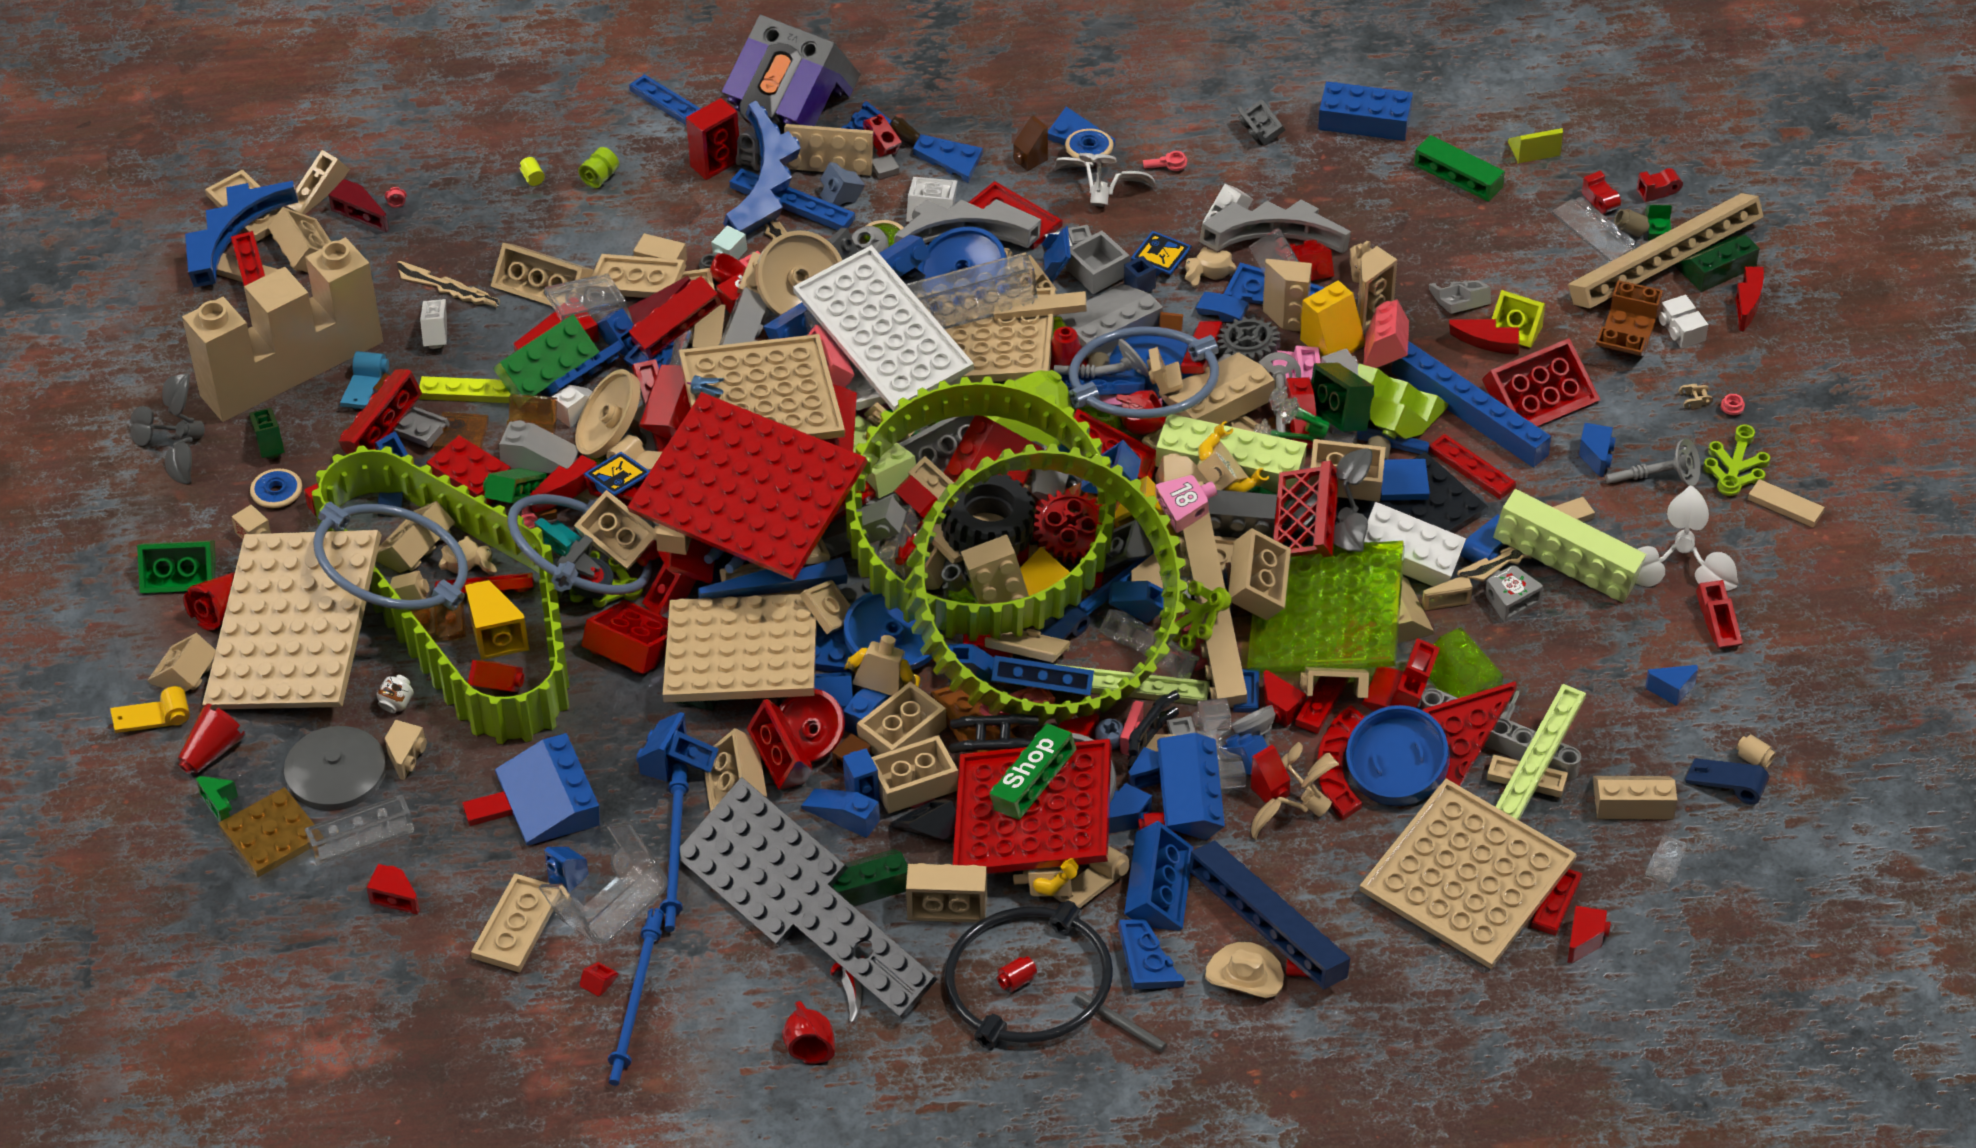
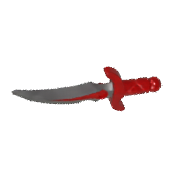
(852, 989)

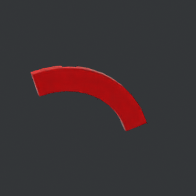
(1333, 782)

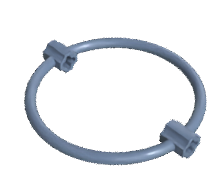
(1088, 394)
(567, 569)
(444, 592)

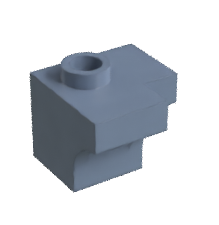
(840, 185)

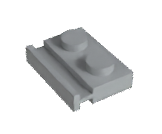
(421, 426)

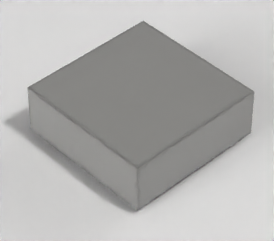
(885, 166)
(1078, 233)
(1180, 726)

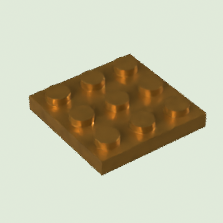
(268, 832)

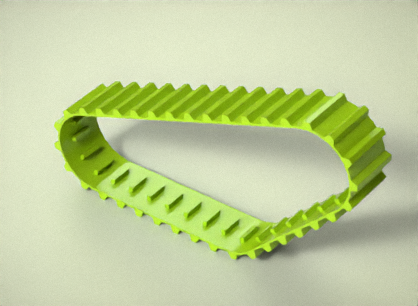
(496, 716)

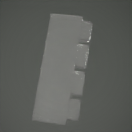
(1594, 228)
(1272, 247)

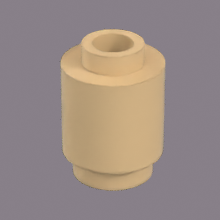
(1755, 751)

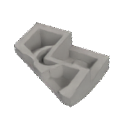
(1462, 295)
(1047, 481)

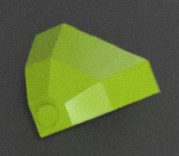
(1046, 384)
(1399, 406)

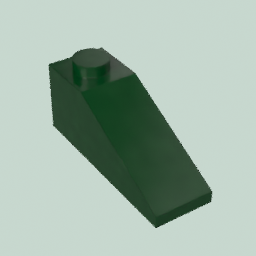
(267, 433)

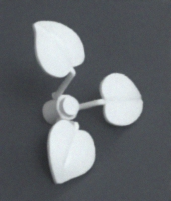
(1099, 190)
(1687, 512)

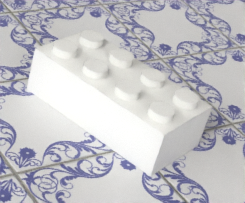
(1429, 550)

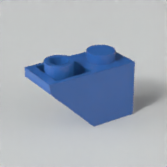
(616, 327)
(1595, 447)
(1137, 598)
(975, 659)
(1246, 747)
(1127, 808)
(565, 867)

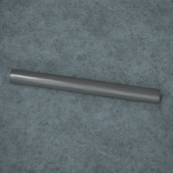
(1123, 1023)

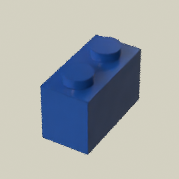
(861, 774)

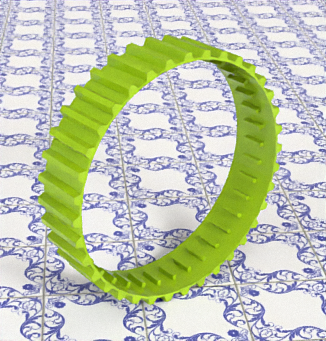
(984, 400)
(1130, 497)

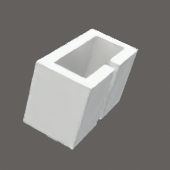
(1683, 327)

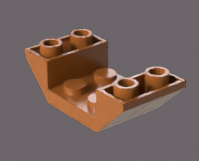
(1630, 318)

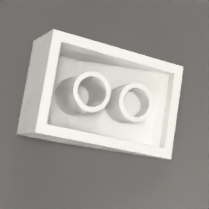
(934, 190)

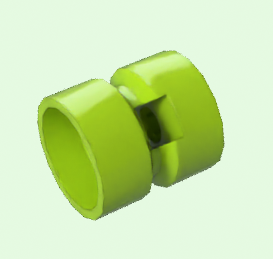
(598, 167)

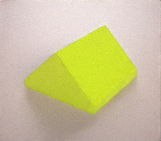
(1537, 145)
(1520, 312)

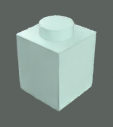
(730, 242)

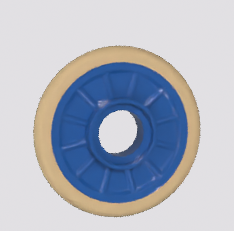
(1076, 142)
(290, 490)

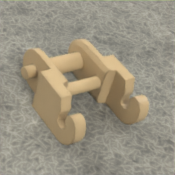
(1694, 390)

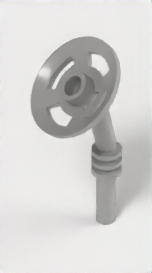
(1130, 361)
(1278, 373)
(1690, 464)

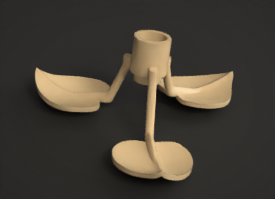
(1311, 798)

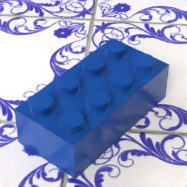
(1365, 111)

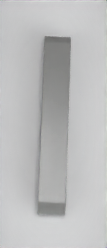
(1514, 738)

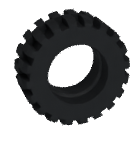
(996, 496)

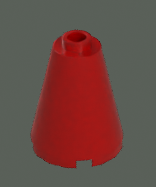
(1064, 347)
(209, 601)
(209, 739)

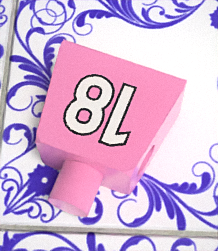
(1184, 500)

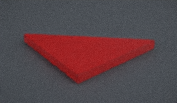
(1469, 724)

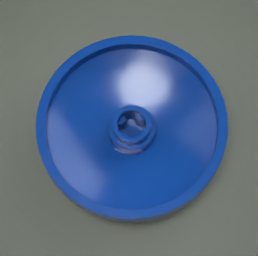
(961, 249)
(1170, 350)
(870, 620)

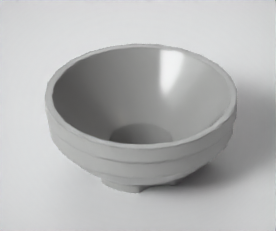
(877, 240)
(1256, 722)

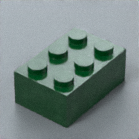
(1341, 396)

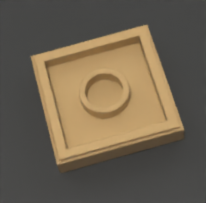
(826, 605)

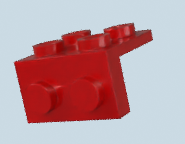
(1318, 255)

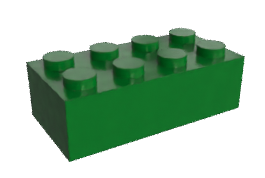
(546, 358)

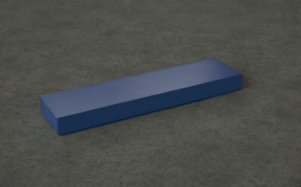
(663, 98)

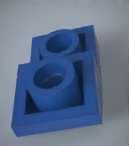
(1223, 305)

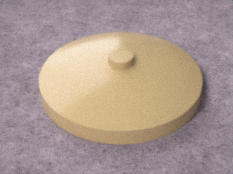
(788, 262)
(607, 413)

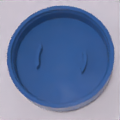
(1398, 755)

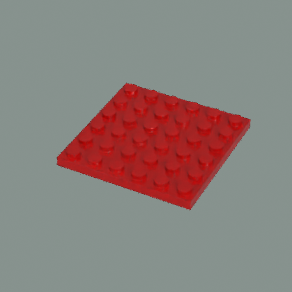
(1061, 824)

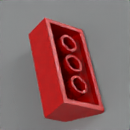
(382, 412)

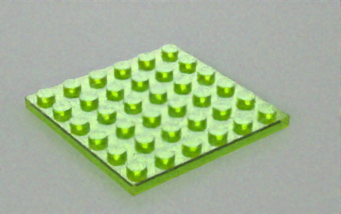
(1335, 612)

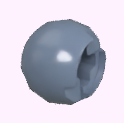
(1109, 729)

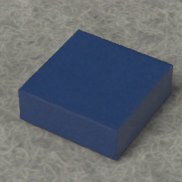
(392, 499)

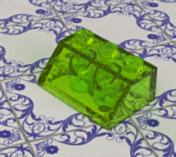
(1462, 666)

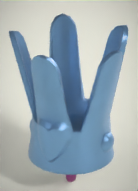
(700, 385)

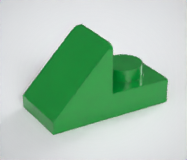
(1658, 220)
(217, 795)

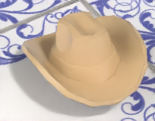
(1246, 969)

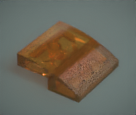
(534, 409)
(442, 622)

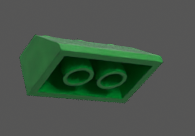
(175, 565)

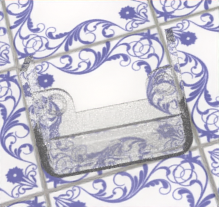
(619, 902)

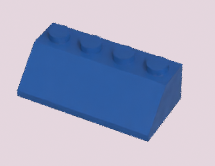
(1191, 784)
(1159, 878)

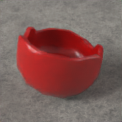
(725, 267)

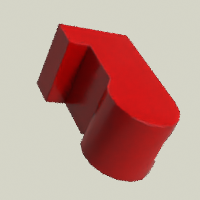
(884, 136)
(1658, 185)
(1600, 193)

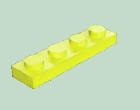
(463, 389)

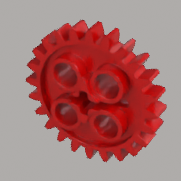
(1069, 525)

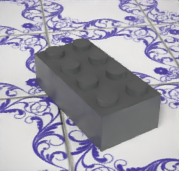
(1238, 512)

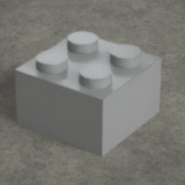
(1097, 262)

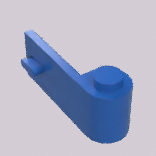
(1481, 543)

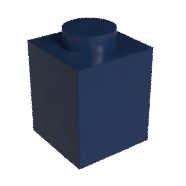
(1140, 274)

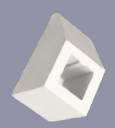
(1227, 196)

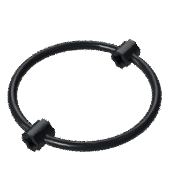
(993, 1027)

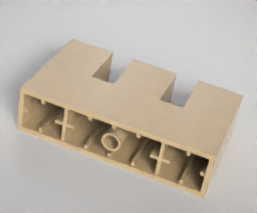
(289, 332)

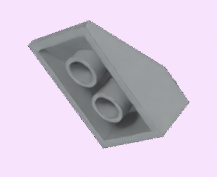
(535, 448)

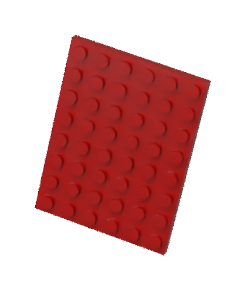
(747, 485)

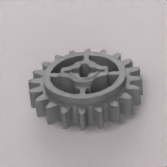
(1248, 338)

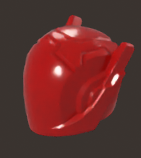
(1141, 400)
(809, 1035)

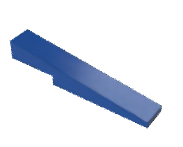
(770, 582)

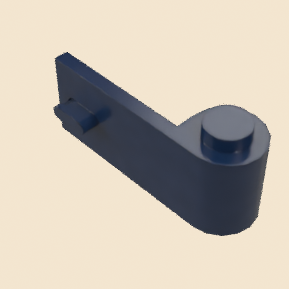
(1073, 622)
(1745, 779)

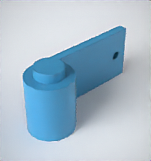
(367, 371)

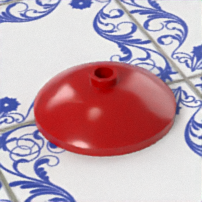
(815, 711)

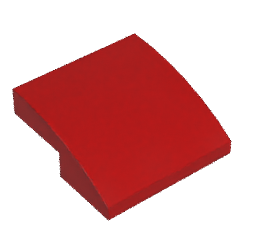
(1382, 688)

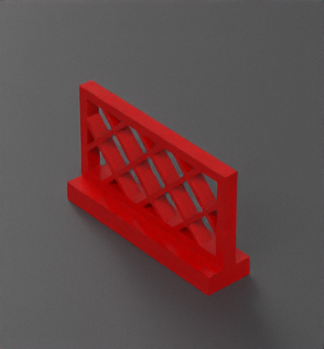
(1324, 507)

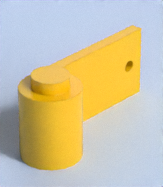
(169, 711)

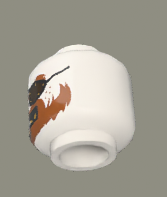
(394, 693)

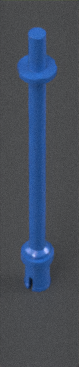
(678, 788)
(650, 933)

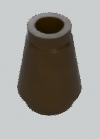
(904, 130)

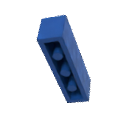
(1042, 675)

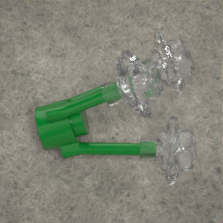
(1289, 410)

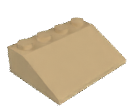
(1239, 389)

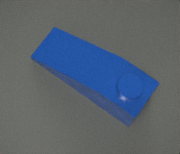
(860, 706)
(844, 809)

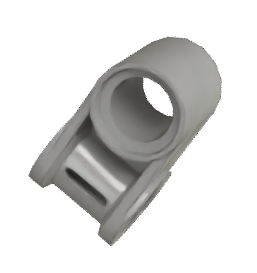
(748, 149)

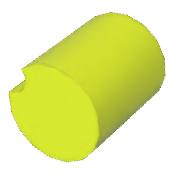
(532, 171)

